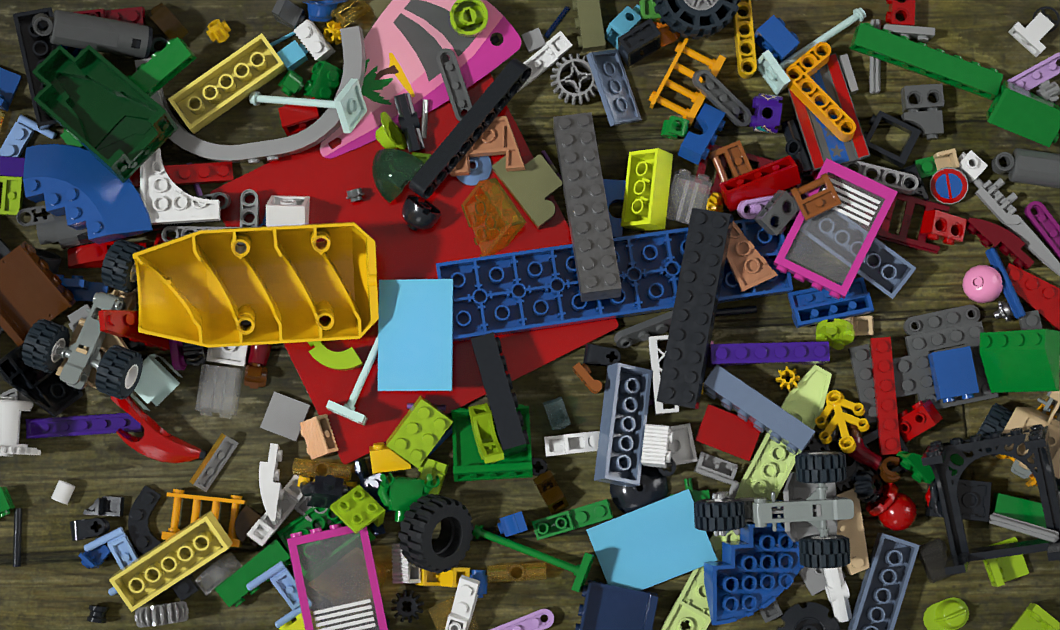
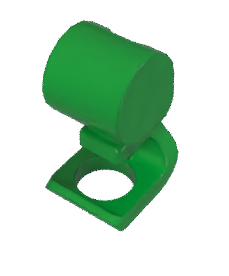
(672, 129)

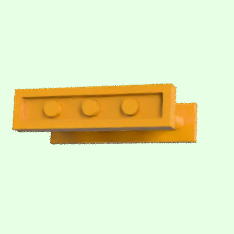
(697, 97)
(179, 494)

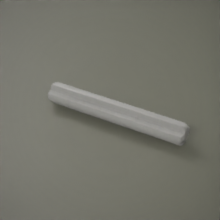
(875, 66)
(1024, 527)

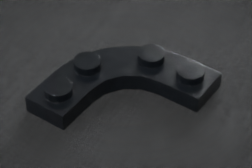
(139, 520)

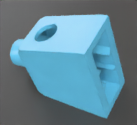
(622, 23)

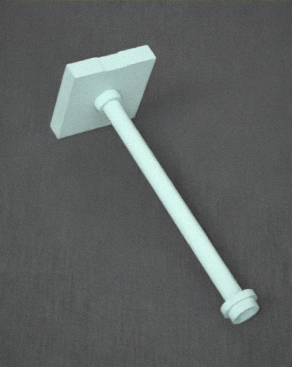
(774, 72)
(348, 103)
(348, 410)

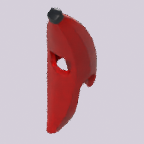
(156, 442)

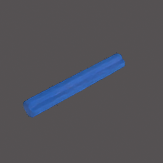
(1008, 289)

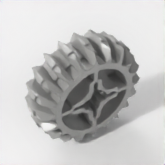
(583, 77)
(161, 614)

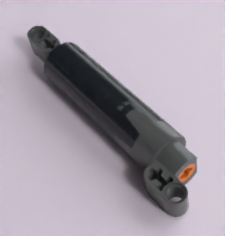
(55, 228)

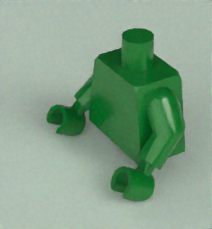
(401, 492)

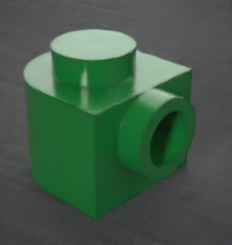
(291, 83)

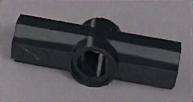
(409, 122)
(796, 147)

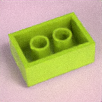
(419, 431)

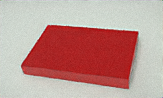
(727, 433)

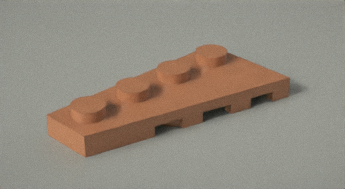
(745, 261)

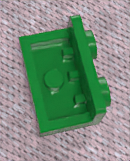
(323, 81)

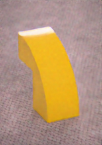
(445, 579)

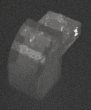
(218, 573)

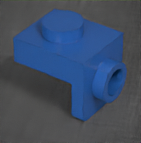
(95, 557)

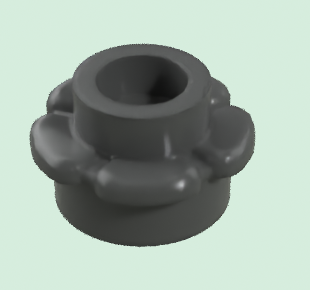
(355, 194)

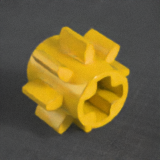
(218, 31)
(332, 32)
(782, 379)

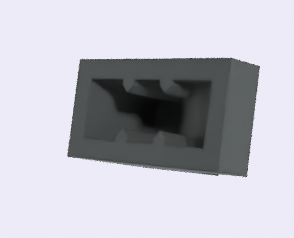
(288, 14)
(927, 121)

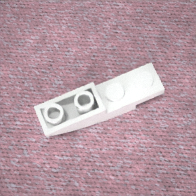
(571, 443)
(270, 490)
(463, 604)

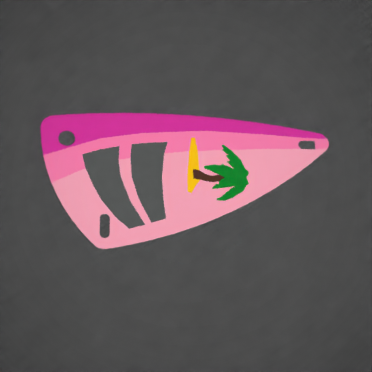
(403, 60)

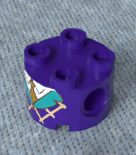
(772, 103)

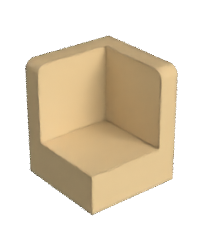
(946, 159)

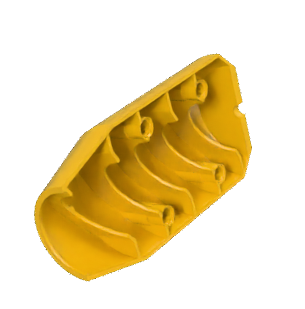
(279, 281)

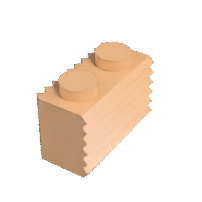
(318, 436)

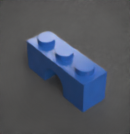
(695, 146)
(614, 193)

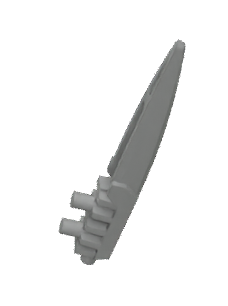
(1004, 211)

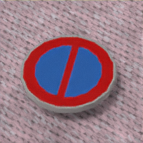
(949, 185)

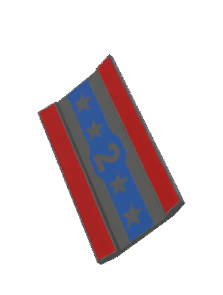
(817, 137)

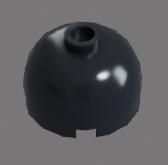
(419, 214)

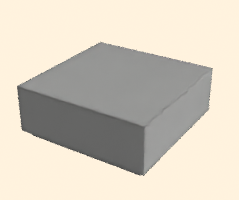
(533, 40)

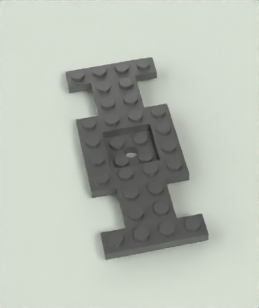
(913, 372)

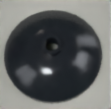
(654, 489)

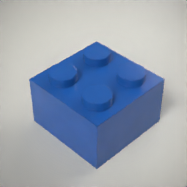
(776, 38)

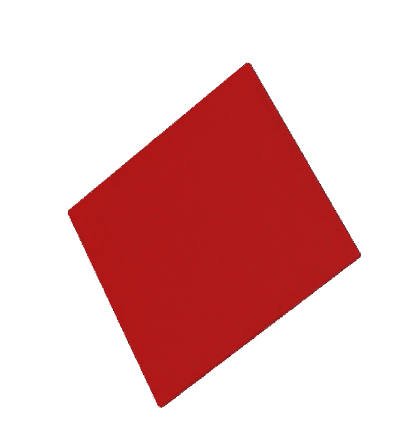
(403, 256)

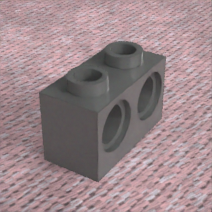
(921, 94)
(774, 209)

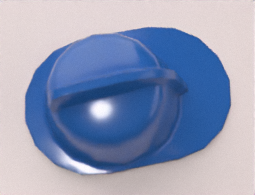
(321, 10)

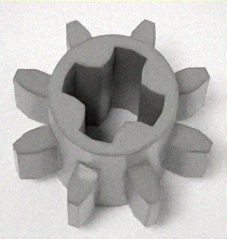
(1049, 91)

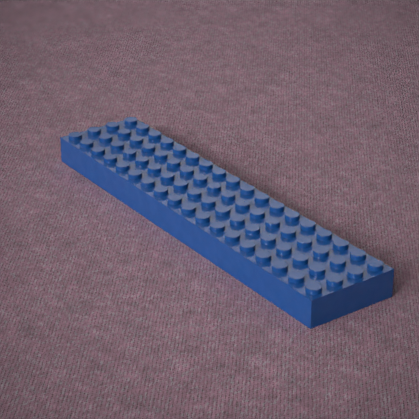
(543, 291)

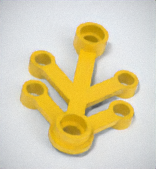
(840, 419)

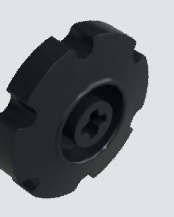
(811, 617)

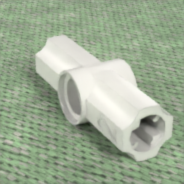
(837, 594)

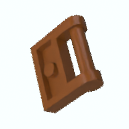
(735, 158)
(819, 202)
(583, 374)

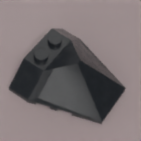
(39, 386)

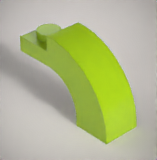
(335, 360)
(485, 433)

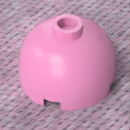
(982, 284)

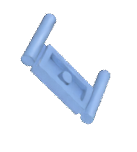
(21, 135)
(119, 546)
(286, 586)

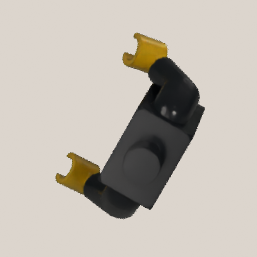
(324, 489)

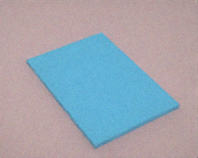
(415, 335)
(651, 543)

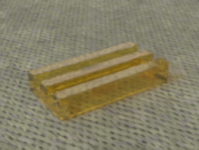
(341, 18)

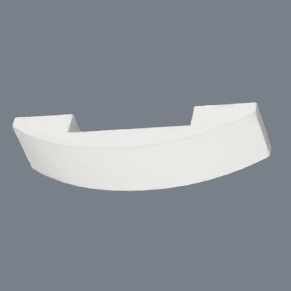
(547, 56)
(263, 528)

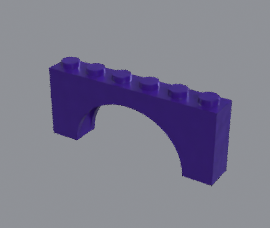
(759, 353)

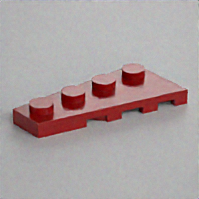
(1037, 294)
(125, 324)

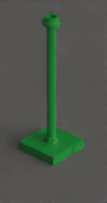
(580, 570)

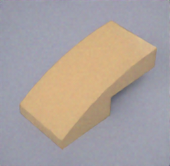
(862, 325)

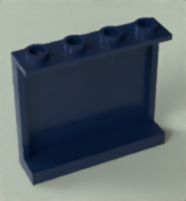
(616, 608)

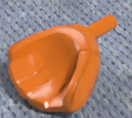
(667, 36)

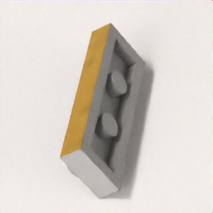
(214, 462)

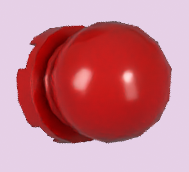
(894, 509)

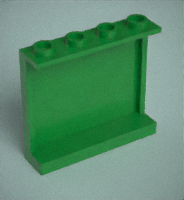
(467, 459)

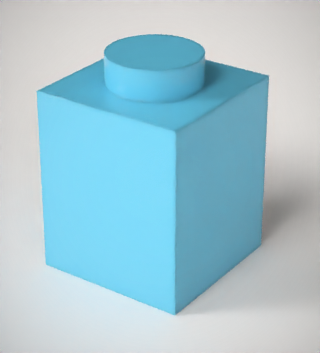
(293, 55)

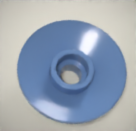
(480, 172)

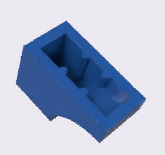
(512, 524)

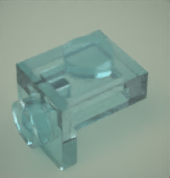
(557, 413)

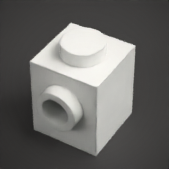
(971, 165)

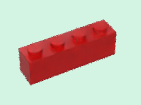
(760, 182)

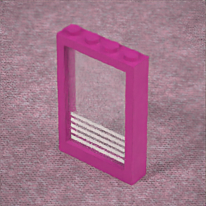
(835, 243)
(336, 579)

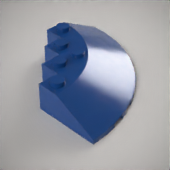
(85, 191)
(750, 572)

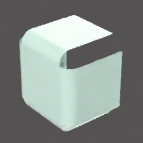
(154, 382)

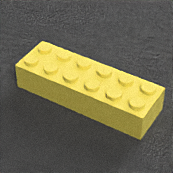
(227, 83)
(171, 561)

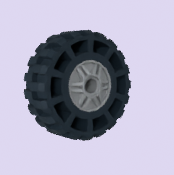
(696, 17)

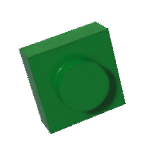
(926, 167)

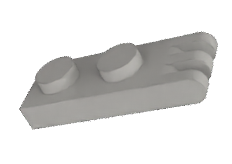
(922, 34)

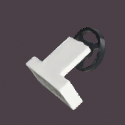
(1035, 30)

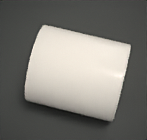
(63, 492)

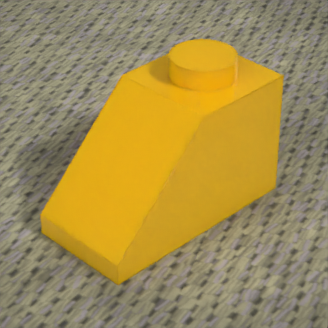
(385, 459)

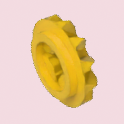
(715, 202)

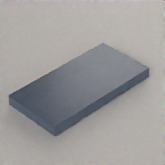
(613, 87)

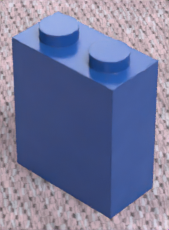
(953, 374)

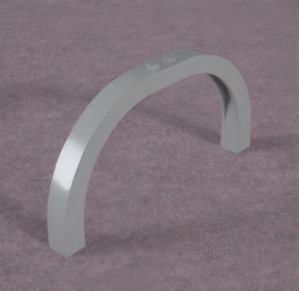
(326, 125)

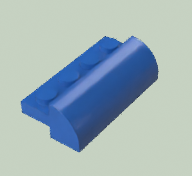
(814, 306)

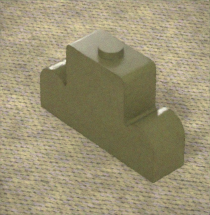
(532, 187)

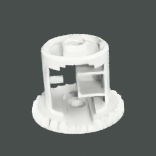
(10, 427)

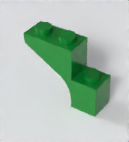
(923, 473)

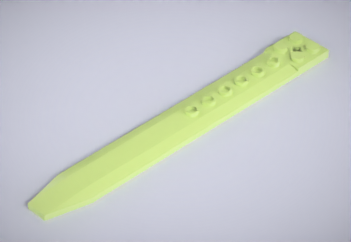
(764, 475)

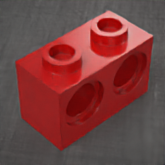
(905, 9)
(948, 227)

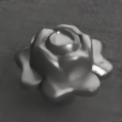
(1003, 311)

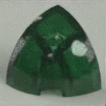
(393, 171)

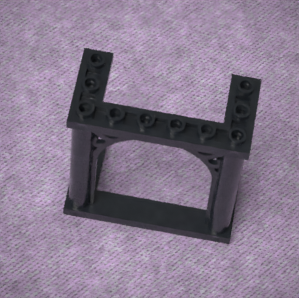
(938, 457)

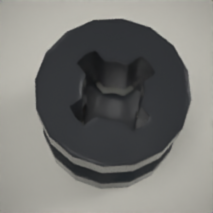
(97, 613)

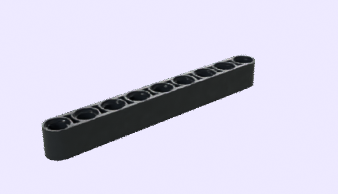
(470, 128)

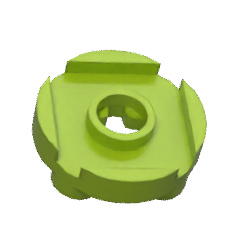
(836, 333)

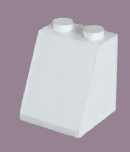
(287, 210)

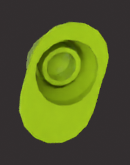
(389, 134)
(946, 615)

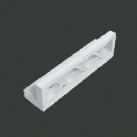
(654, 359)

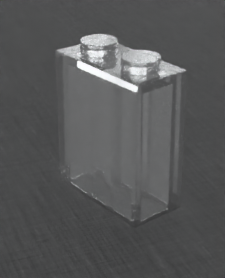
(687, 193)
(219, 391)

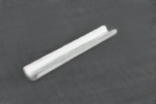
(424, 118)

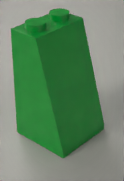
(1025, 114)

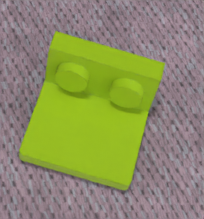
(358, 509)
(1005, 568)
(1035, 619)

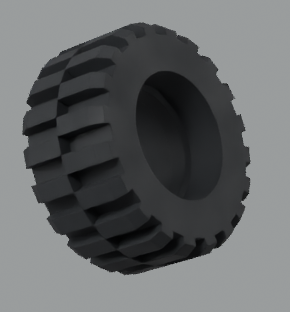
(418, 530)

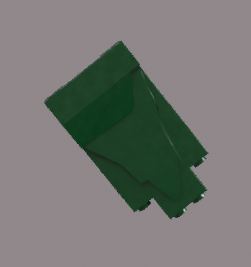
(102, 109)

